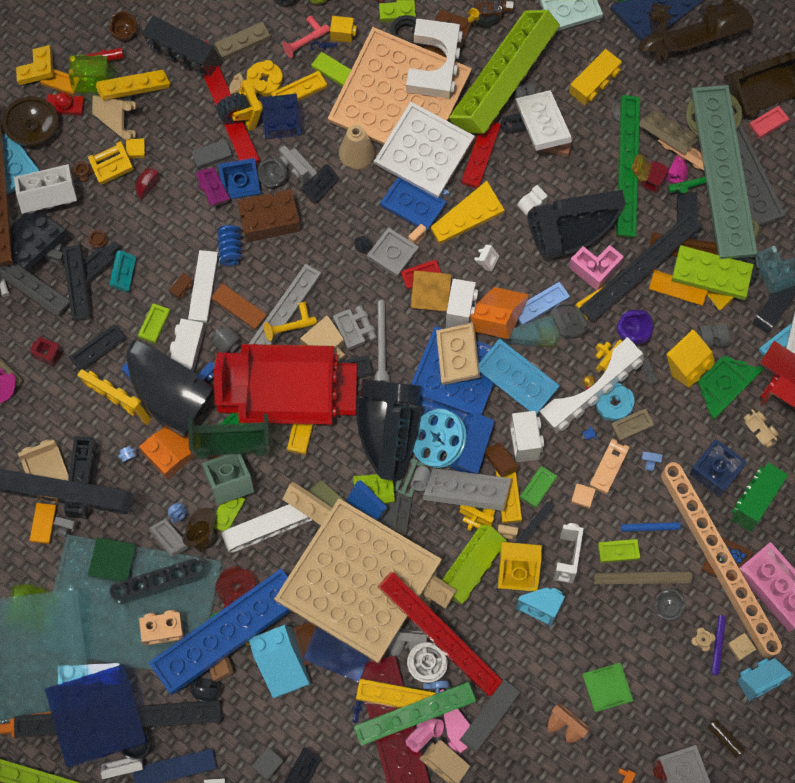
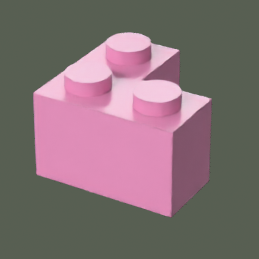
(593, 269)

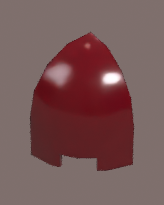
(146, 182)

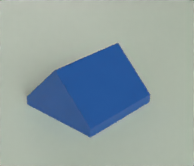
(239, 178)

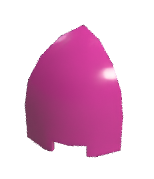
(678, 171)
(7, 385)

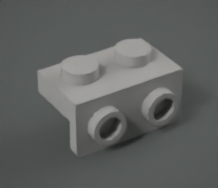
(297, 165)

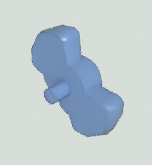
(436, 685)

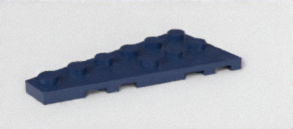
(636, 13)

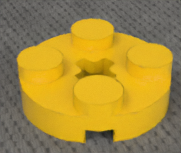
(267, 69)

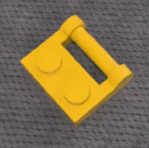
(113, 167)

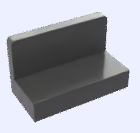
(397, 514)

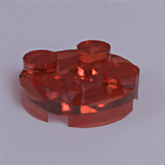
(228, 578)

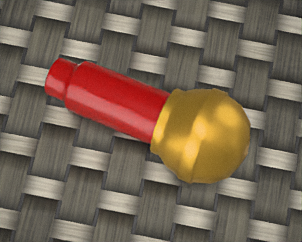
(588, 381)

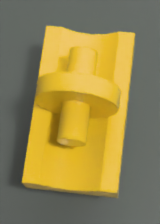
(603, 350)
(485, 517)

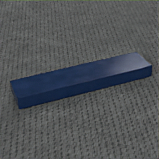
(176, 768)

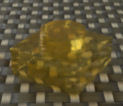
(641, 167)

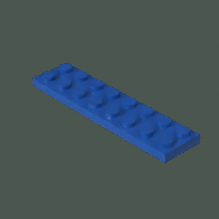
(220, 634)

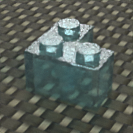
(775, 272)

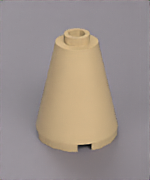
(356, 148)

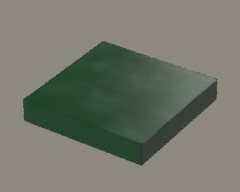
(111, 560)

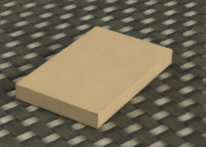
(458, 353)

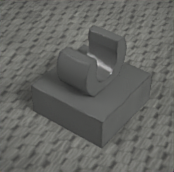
(55, 255)
(65, 525)

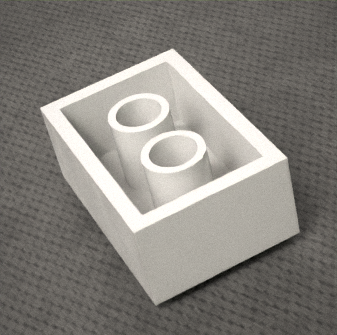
(45, 189)

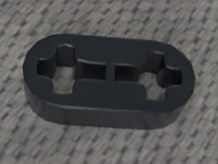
(516, 122)

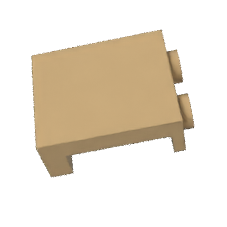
(44, 460)

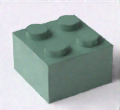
(228, 478)

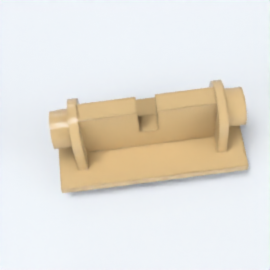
(757, 422)

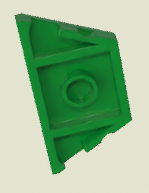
(725, 383)

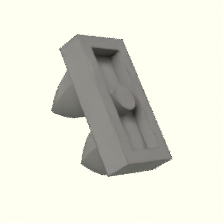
(412, 637)

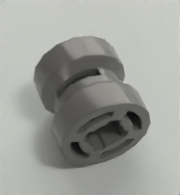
(524, 90)

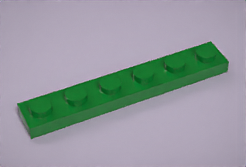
(414, 713)

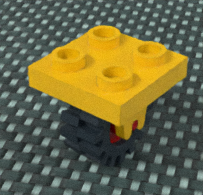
(241, 106)

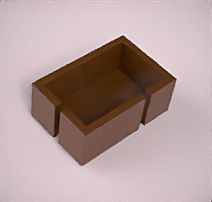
(269, 216)

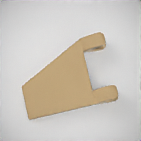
(112, 114)

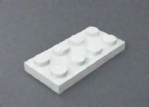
(543, 120)

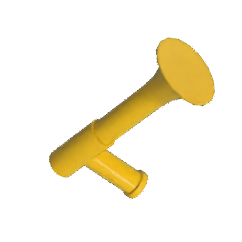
(271, 330)

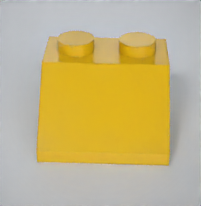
(690, 359)

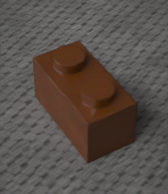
(181, 286)

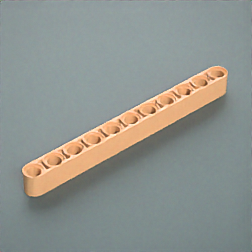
(721, 569)

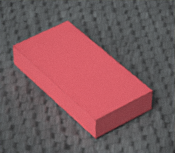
(768, 122)

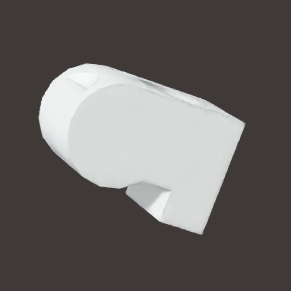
(534, 198)

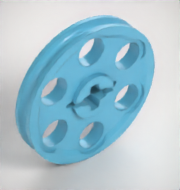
(446, 436)

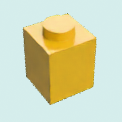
(342, 29)

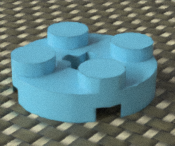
(623, 409)

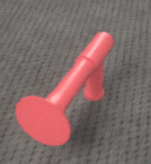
(289, 48)

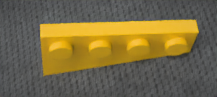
(471, 212)
(116, 396)

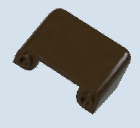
(763, 83)

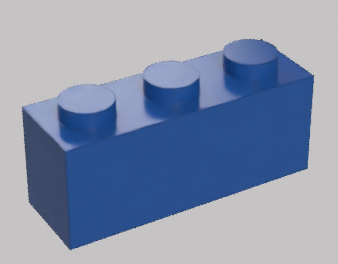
(478, 433)

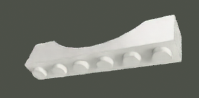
(562, 411)

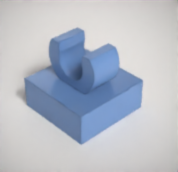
(651, 459)

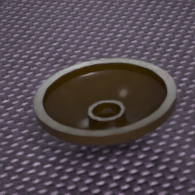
(26, 113)

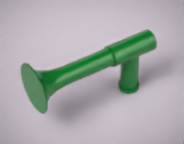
(683, 186)

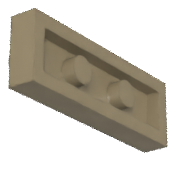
(242, 40)

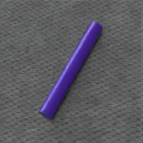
(718, 645)

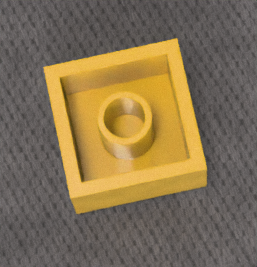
(519, 566)

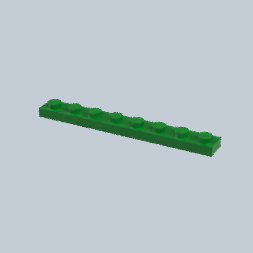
(627, 151)

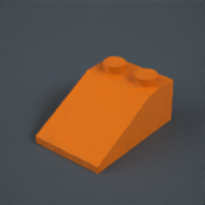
(498, 312)
(167, 451)

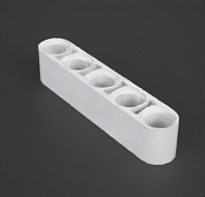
(263, 528)

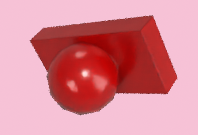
(66, 103)

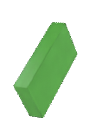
(538, 487)

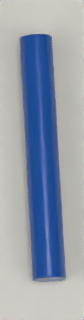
(650, 526)

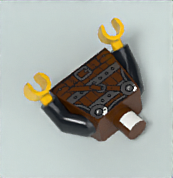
(489, 11)

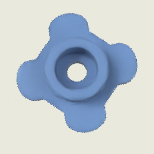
(177, 512)

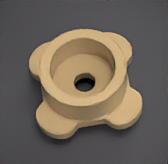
(702, 633)

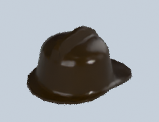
(199, 530)

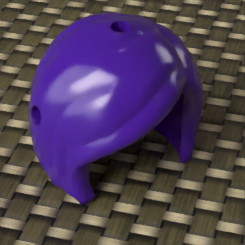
(636, 326)

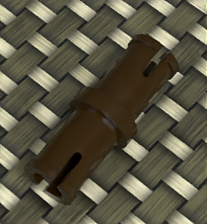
(726, 738)

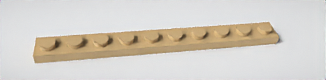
(319, 510)

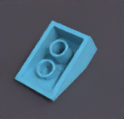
(280, 660)

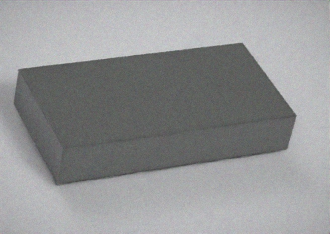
(211, 154)

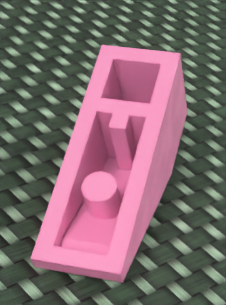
(455, 727)

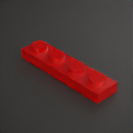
(480, 156)

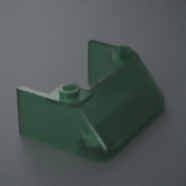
(229, 438)

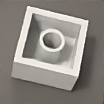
(461, 303)
(525, 436)

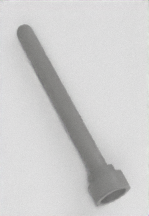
(381, 374)

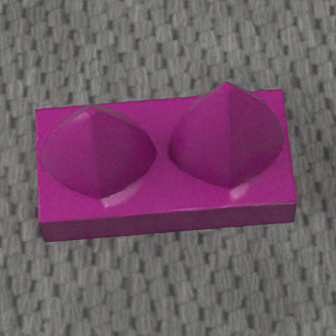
(212, 186)

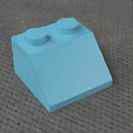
(541, 604)
(763, 678)

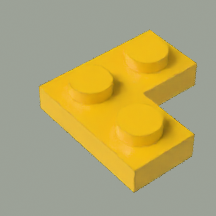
(40, 68)

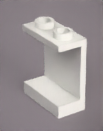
(566, 572)

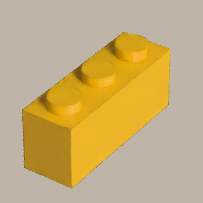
(595, 77)

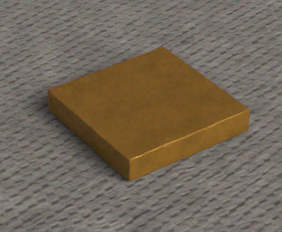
(430, 291)

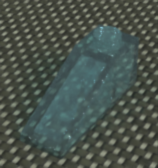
(535, 333)

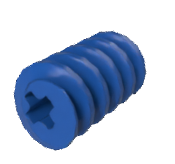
(229, 244)

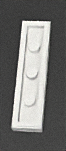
(203, 286)

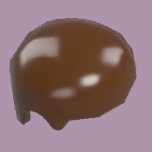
(123, 25)

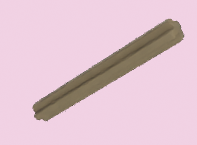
(643, 578)

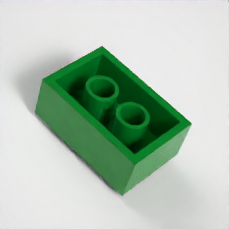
(758, 496)

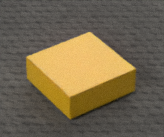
(135, 148)

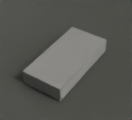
(168, 538)

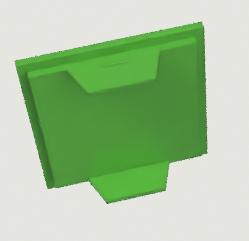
(607, 687)

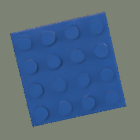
(461, 396)

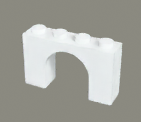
(438, 81)

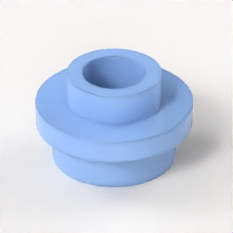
(127, 453)

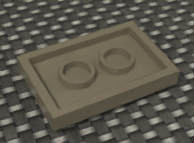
(669, 131)

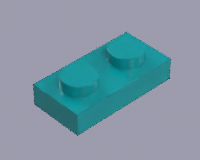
(122, 271)

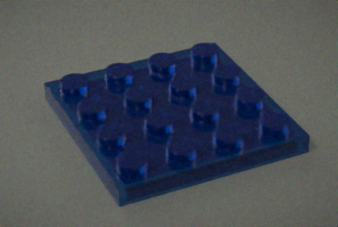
(95, 716)

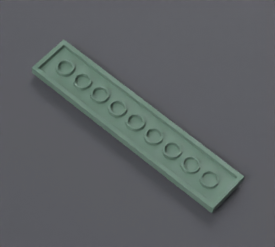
(724, 172)

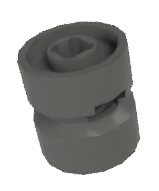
(715, 335)

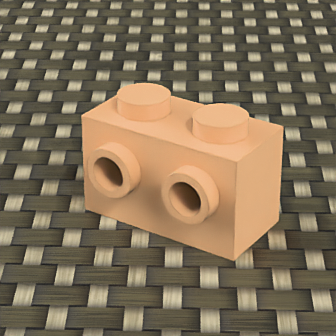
(161, 628)

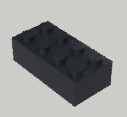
(181, 46)

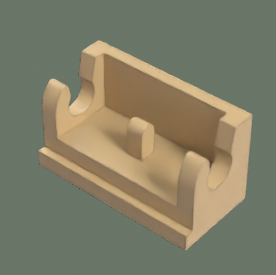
(445, 762)

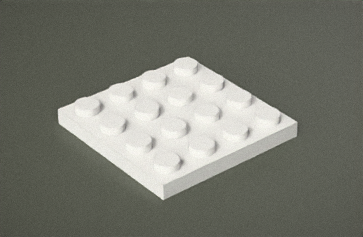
(424, 149)

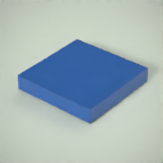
(366, 501)

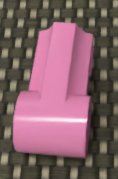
(424, 732)

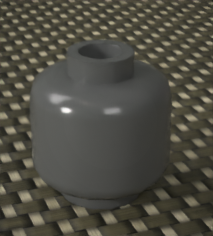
(225, 339)

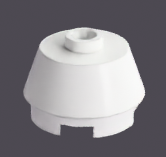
(427, 662)

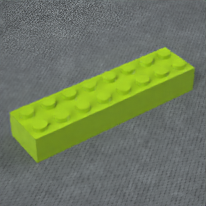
(504, 71)

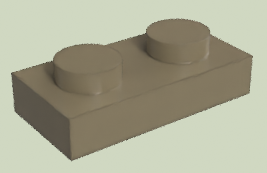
(632, 425)

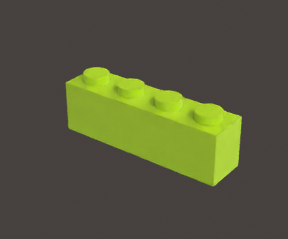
(473, 562)

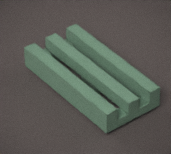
(396, 489)

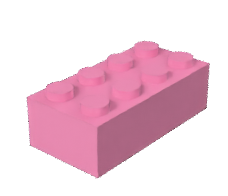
(773, 582)

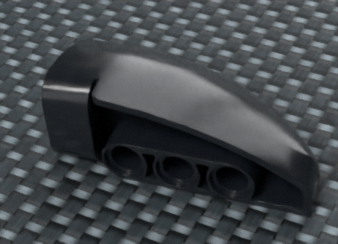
(573, 222)
(167, 388)
(388, 425)

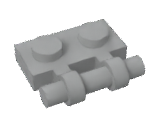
(349, 329)

